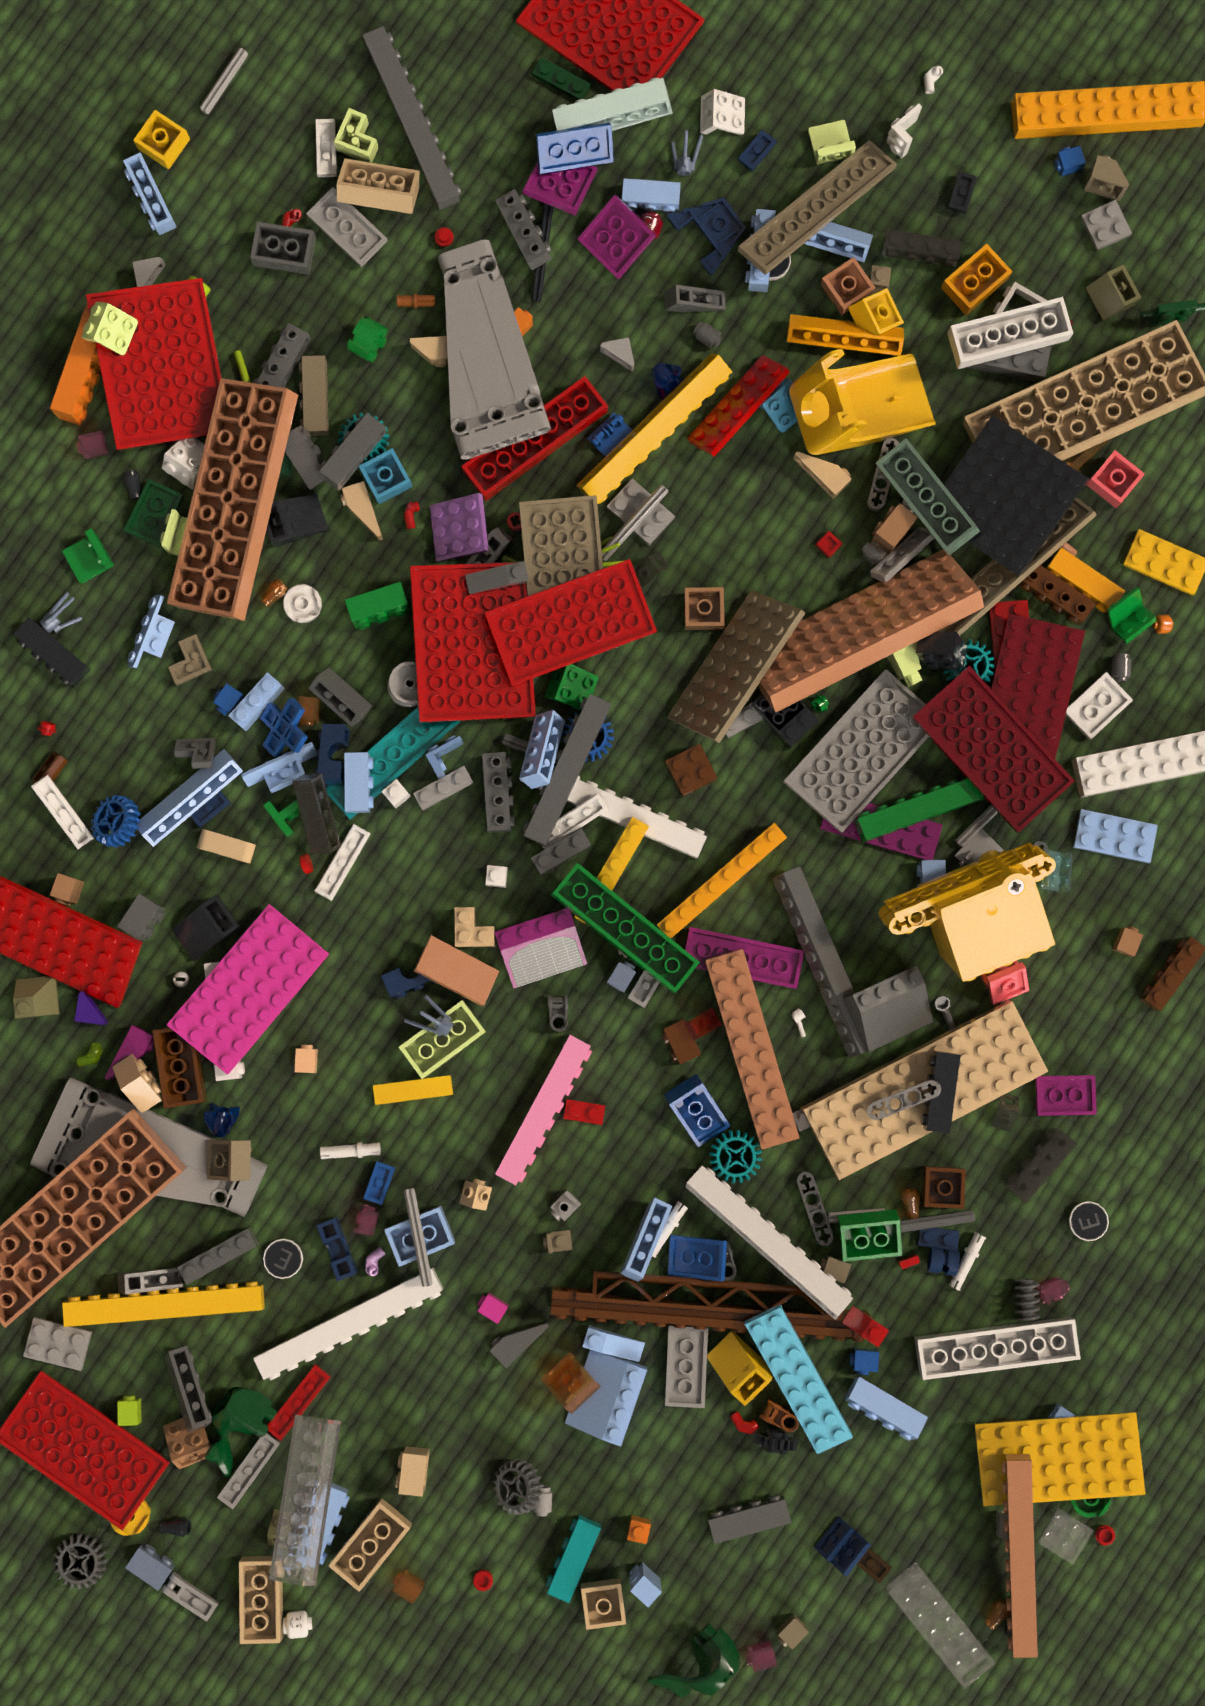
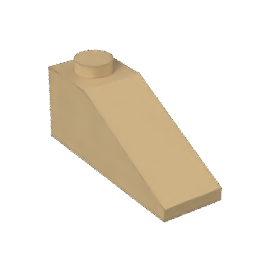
(826, 474)
(360, 506)

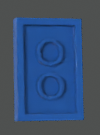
(697, 1257)

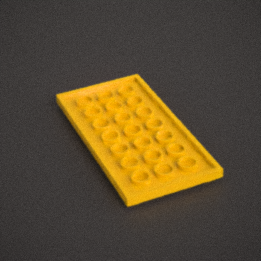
(1068, 1456)

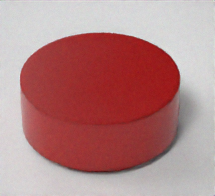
(306, 863)
(483, 1580)

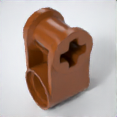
(778, 1416)

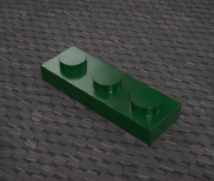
(561, 79)

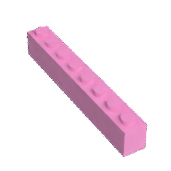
(541, 1112)

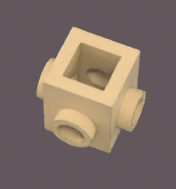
(475, 1194)

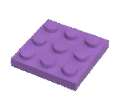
(459, 527)

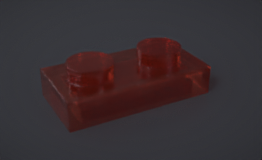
(702, 1024)

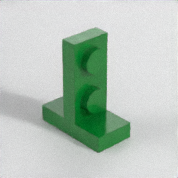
(280, 818)

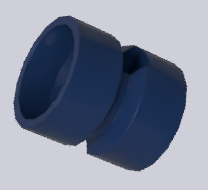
(943, 1261)

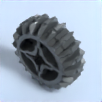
(511, 1488)
(76, 1554)

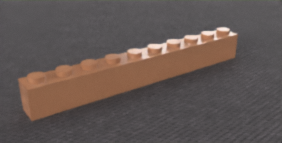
(1020, 1555)

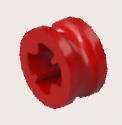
(510, 523)

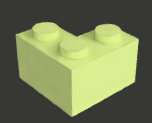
(352, 139)

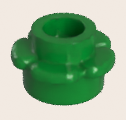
(820, 703)

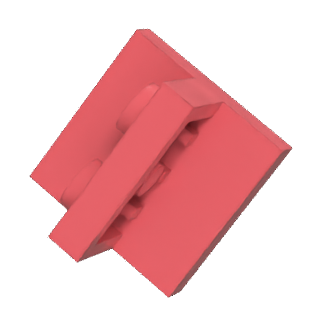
(1006, 982)

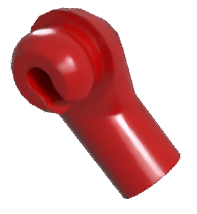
(291, 217)
(408, 514)
(744, 1426)

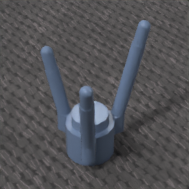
(684, 165)
(51, 621)
(442, 1025)

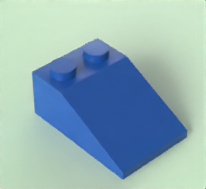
(697, 1110)

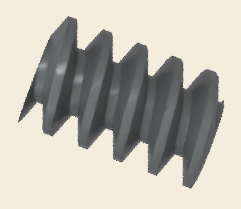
(1027, 1299)

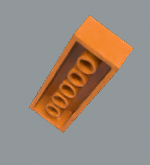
(77, 378)

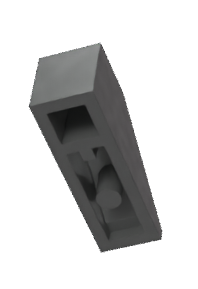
(694, 299)
(497, 543)
(497, 578)
(149, 1280)
(514, 1343)

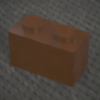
(681, 1042)

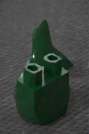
(237, 1412)
(717, 1664)

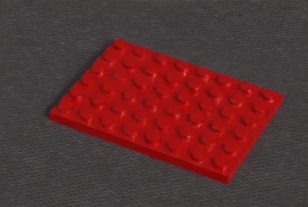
(614, 38)
(170, 369)
(455, 651)

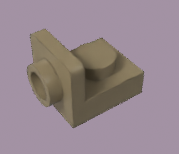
(558, 1241)

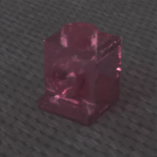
(367, 1221)
(1053, 1290)

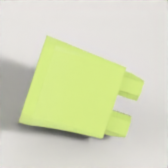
(906, 665)

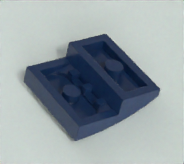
(842, 1546)

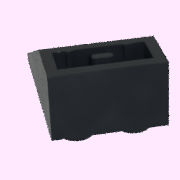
(295, 519)
(787, 724)
(206, 927)

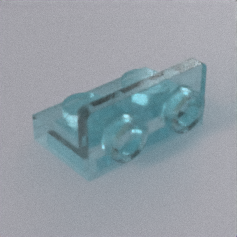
(1060, 878)

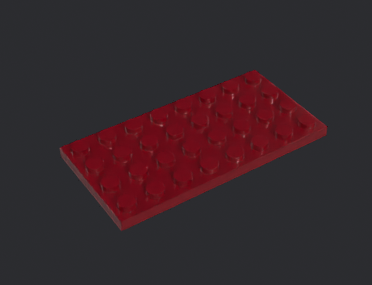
(1038, 674)
(993, 749)

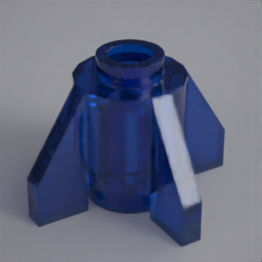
(666, 378)
(221, 1119)

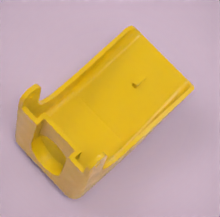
(859, 402)

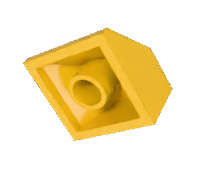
(876, 313)

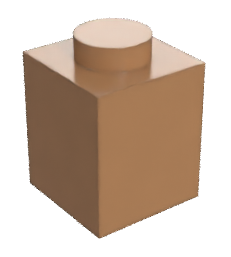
(1128, 941)

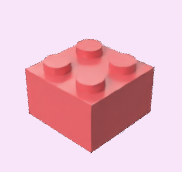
(1115, 479)

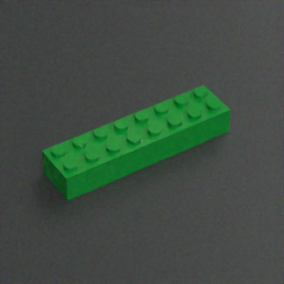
(625, 928)

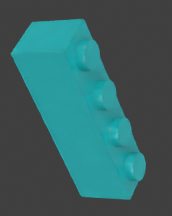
(574, 1558)

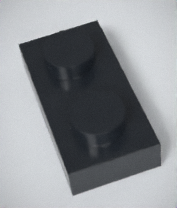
(962, 192)

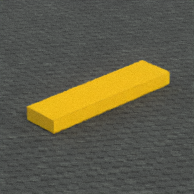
(412, 1090)

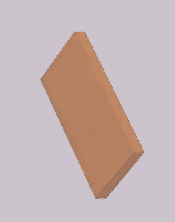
(456, 971)

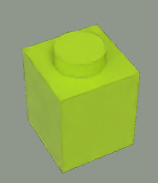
(129, 1411)

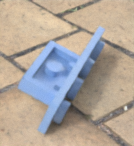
(153, 633)
(281, 770)

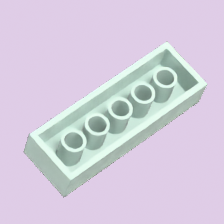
(620, 107)

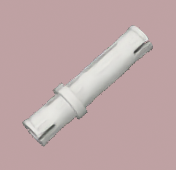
(350, 1150)
(670, 1224)
(967, 1260)

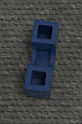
(331, 739)
(398, 984)
(336, 1243)

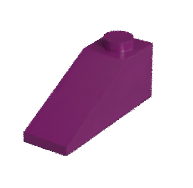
(137, 1043)

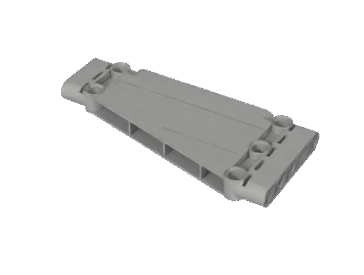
(486, 357)
(95, 1119)

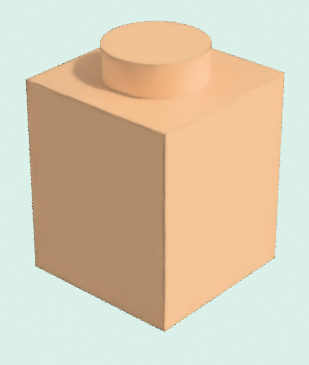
(306, 1059)

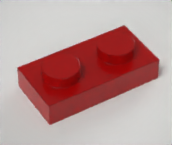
(584, 1111)

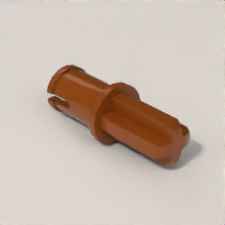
(416, 300)

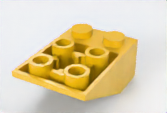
(739, 1367)

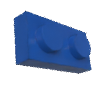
(379, 1183)

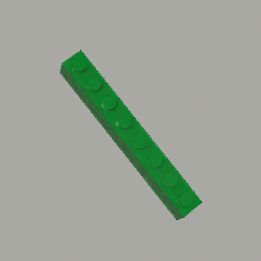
(916, 810)

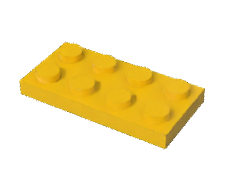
(1165, 562)

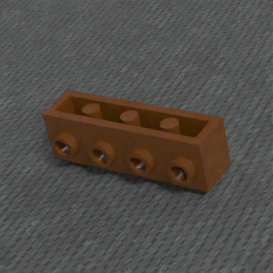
(1058, 595)
(1172, 974)

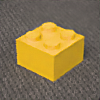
(161, 139)

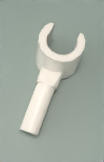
(798, 1015)

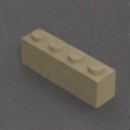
(315, 395)

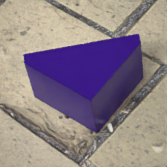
(88, 1011)

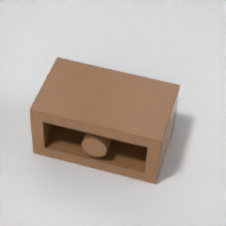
(66, 889)

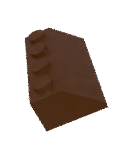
(178, 1070)

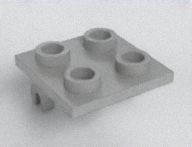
(976, 847)

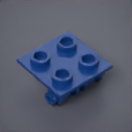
(609, 434)

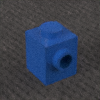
(1069, 161)
(227, 699)
(864, 1360)

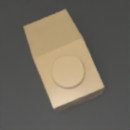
(432, 349)

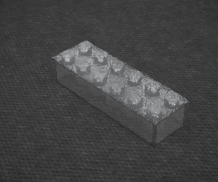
(940, 1625)

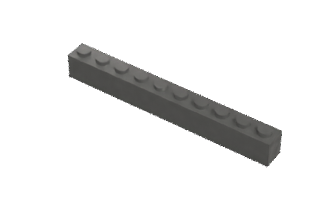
(411, 117)
(820, 954)

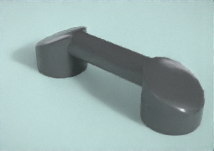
(942, 1003)

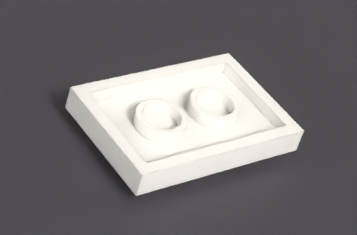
(1098, 706)

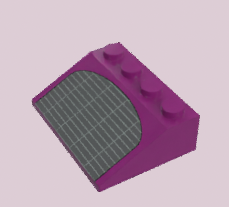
(540, 948)

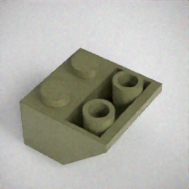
(1113, 293)

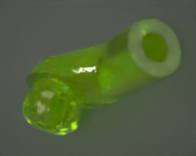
(92, 1056)

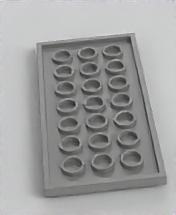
(860, 752)

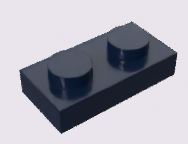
(757, 151)
(210, 809)
(938, 1238)

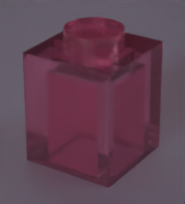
(92, 445)
(761, 1656)

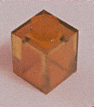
(312, 710)
(408, 1586)

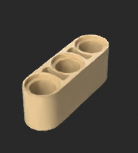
(226, 846)

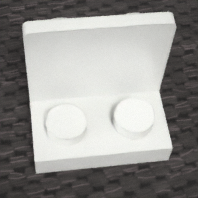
(722, 112)

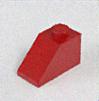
(865, 1326)

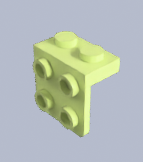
(109, 327)

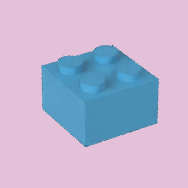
(385, 476)

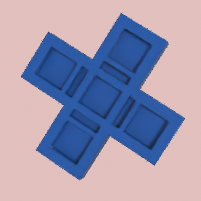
(283, 727)

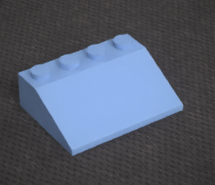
(611, 1406)

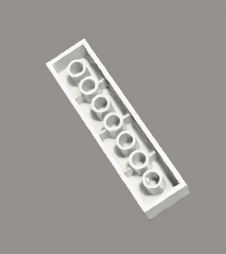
(1140, 764)
(997, 1348)

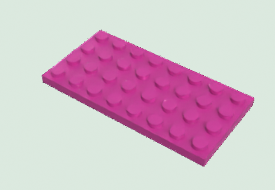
(248, 989)

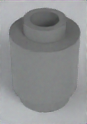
(545, 1505)

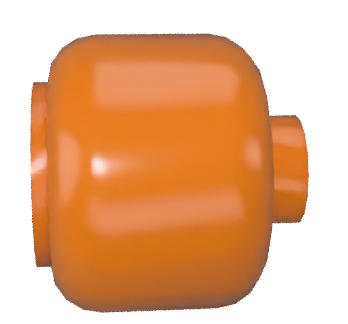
(1163, 624)

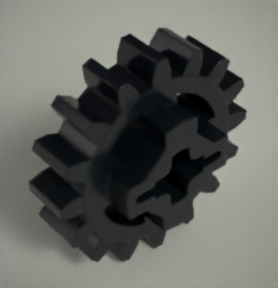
(776, 1441)

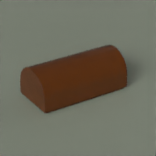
(51, 767)

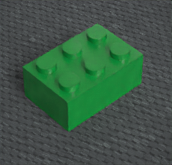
(378, 606)
(869, 1235)

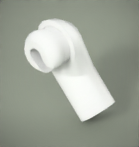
(930, 77)

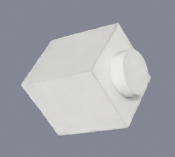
(396, 793)
(496, 876)

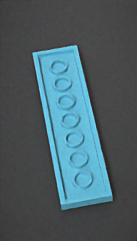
(798, 1379)

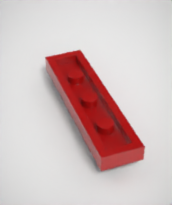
(298, 1402)

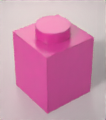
(492, 1307)

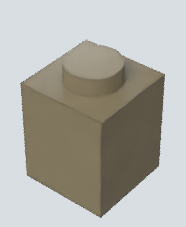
(835, 1267)
(792, 1632)

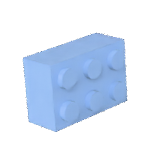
(435, 1231)

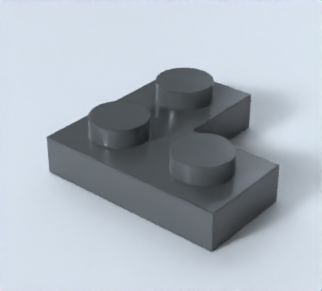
(200, 750)

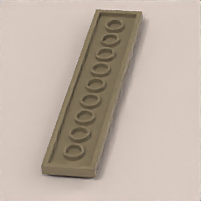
(817, 207)
(997, 581)

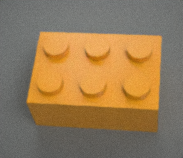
(976, 279)

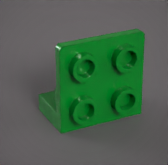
(88, 557)
(1129, 616)
(571, 685)

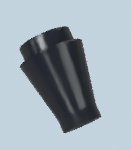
(131, 481)
(177, 1526)

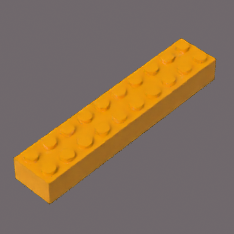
(1108, 110)

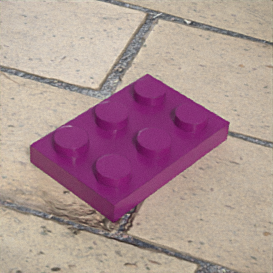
(1065, 1095)

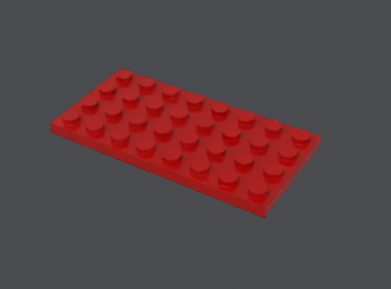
(570, 622)
(65, 943)
(82, 1450)

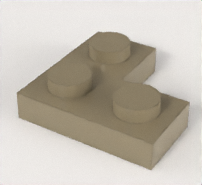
(194, 663)

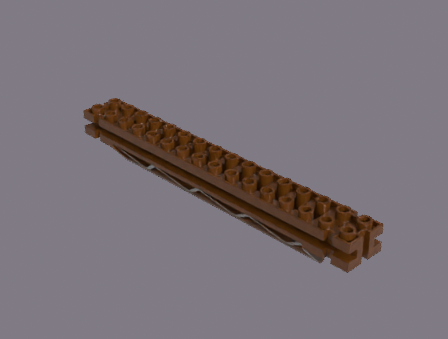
(709, 1313)

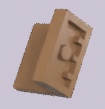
(183, 1446)

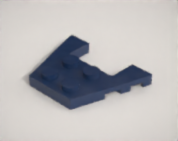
(719, 226)

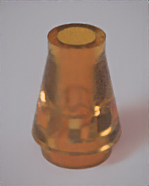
(274, 592)
(911, 1199)
(997, 1614)

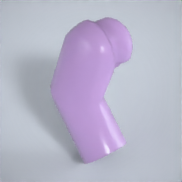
(371, 1263)

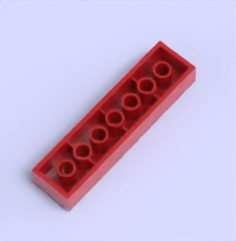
(567, 416)

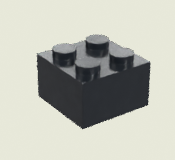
(942, 651)

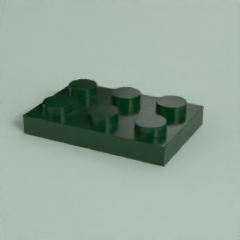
(150, 512)

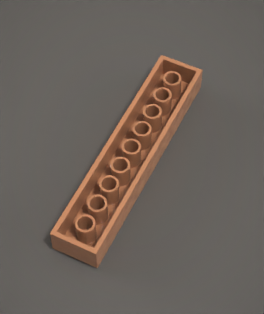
(751, 1048)

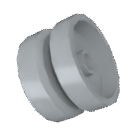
(397, 687)

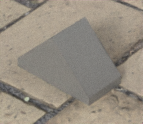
(147, 270)
(619, 351)

